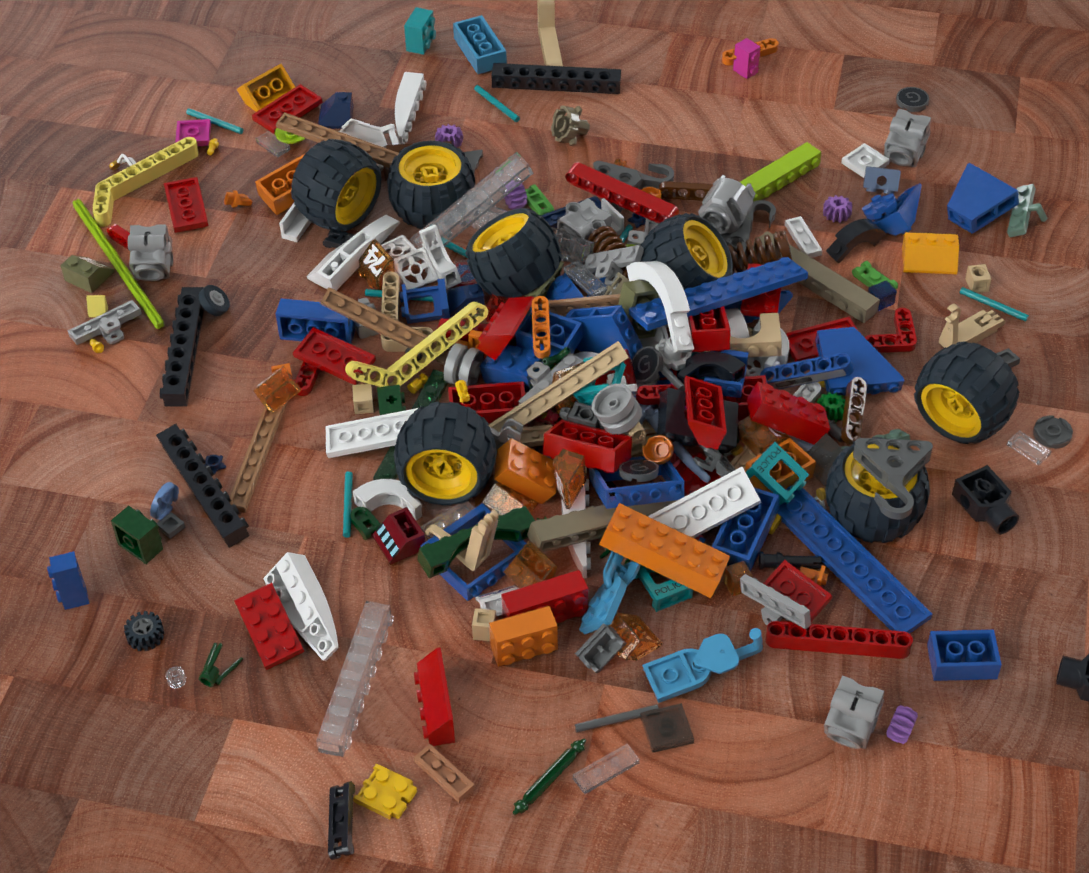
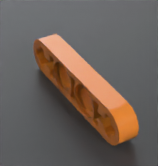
(767, 47)
(541, 327)

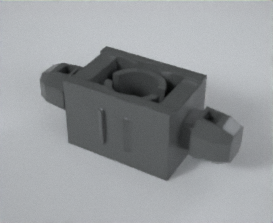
(579, 413)

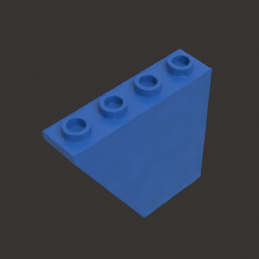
(979, 199)
(605, 327)
(868, 362)

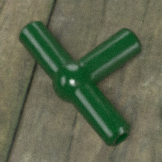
(555, 359)

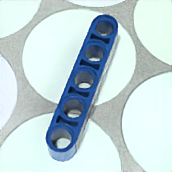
(815, 374)

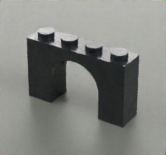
(675, 426)

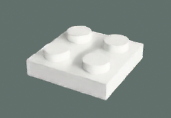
(862, 157)

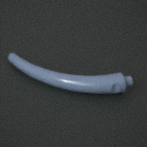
(679, 449)

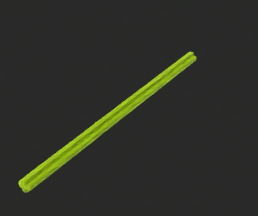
(119, 265)

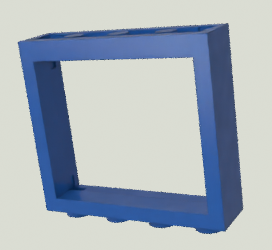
(638, 494)
(491, 576)

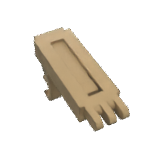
(971, 329)
(479, 542)

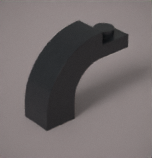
(852, 235)
(713, 365)

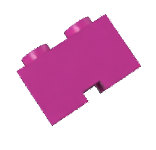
(747, 58)

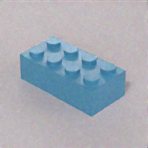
(479, 44)

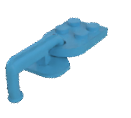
(609, 595)
(676, 672)

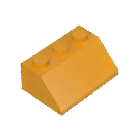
(266, 88)
(930, 253)

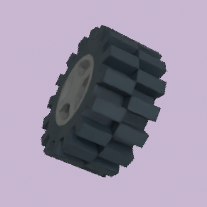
(150, 625)

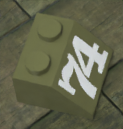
(85, 272)

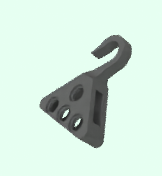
(633, 176)
(745, 229)
(895, 473)

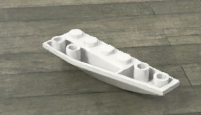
(345, 259)
(304, 603)

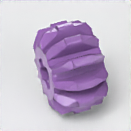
(450, 133)
(516, 198)
(837, 208)
(901, 724)

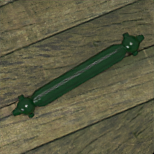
(549, 776)

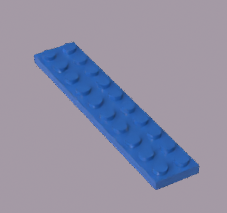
(724, 291)
(853, 563)

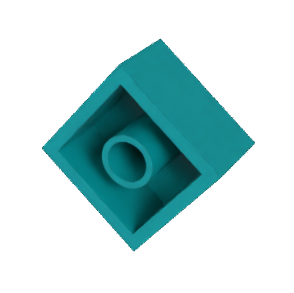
(419, 30)

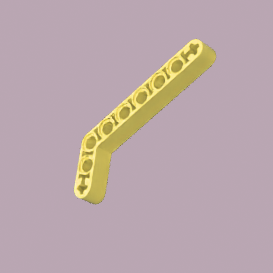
(138, 175)
(423, 347)

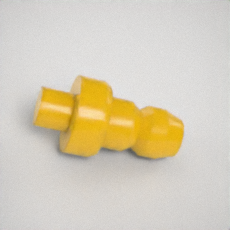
(213, 144)
(97, 347)

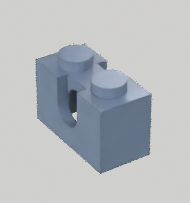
(892, 179)

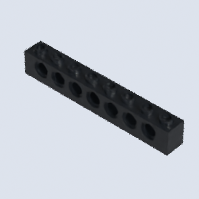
(556, 78)
(183, 348)
(203, 486)

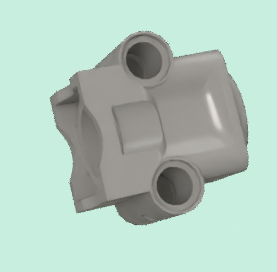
(907, 138)
(583, 219)
(150, 252)
(853, 713)

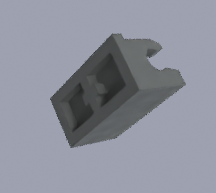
(600, 648)

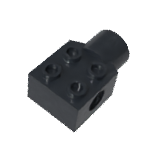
(986, 499)
(1075, 675)

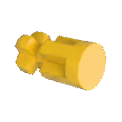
(417, 383)
(462, 391)

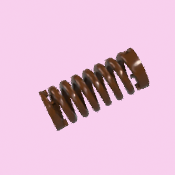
(610, 243)
(781, 248)

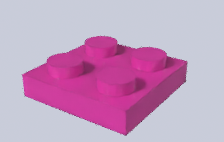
(194, 128)

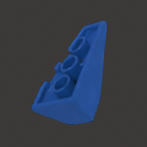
(904, 215)

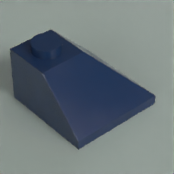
(336, 110)
(462, 296)

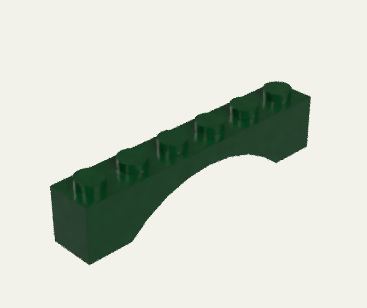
(438, 556)

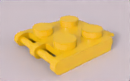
(386, 793)

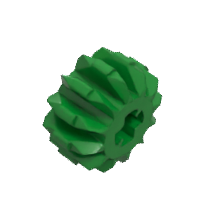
(833, 406)

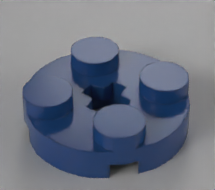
(879, 206)

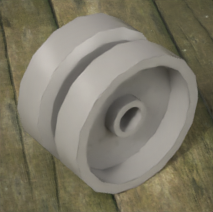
(463, 364)
(616, 408)

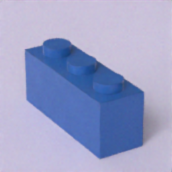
(68, 580)

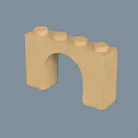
(765, 342)

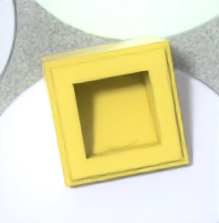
(96, 305)

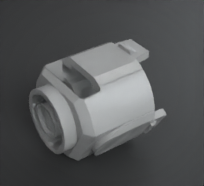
(727, 204)

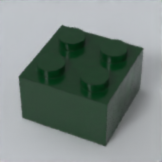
(137, 534)

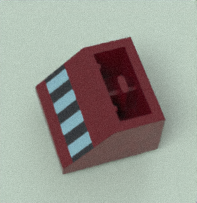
(399, 536)

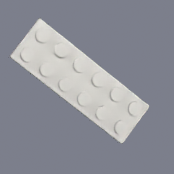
(364, 434)
(710, 505)

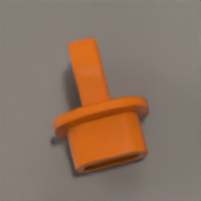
(235, 199)

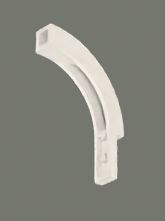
(672, 297)

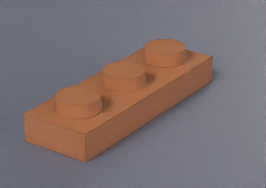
(444, 773)

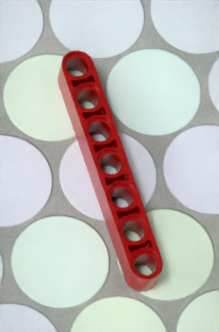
(620, 193)
(846, 643)

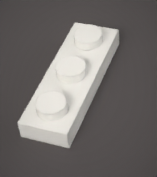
(803, 237)

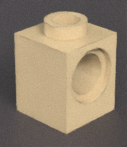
(978, 278)
(363, 398)
(481, 622)

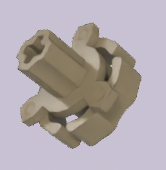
(568, 125)

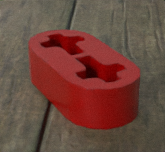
(118, 235)

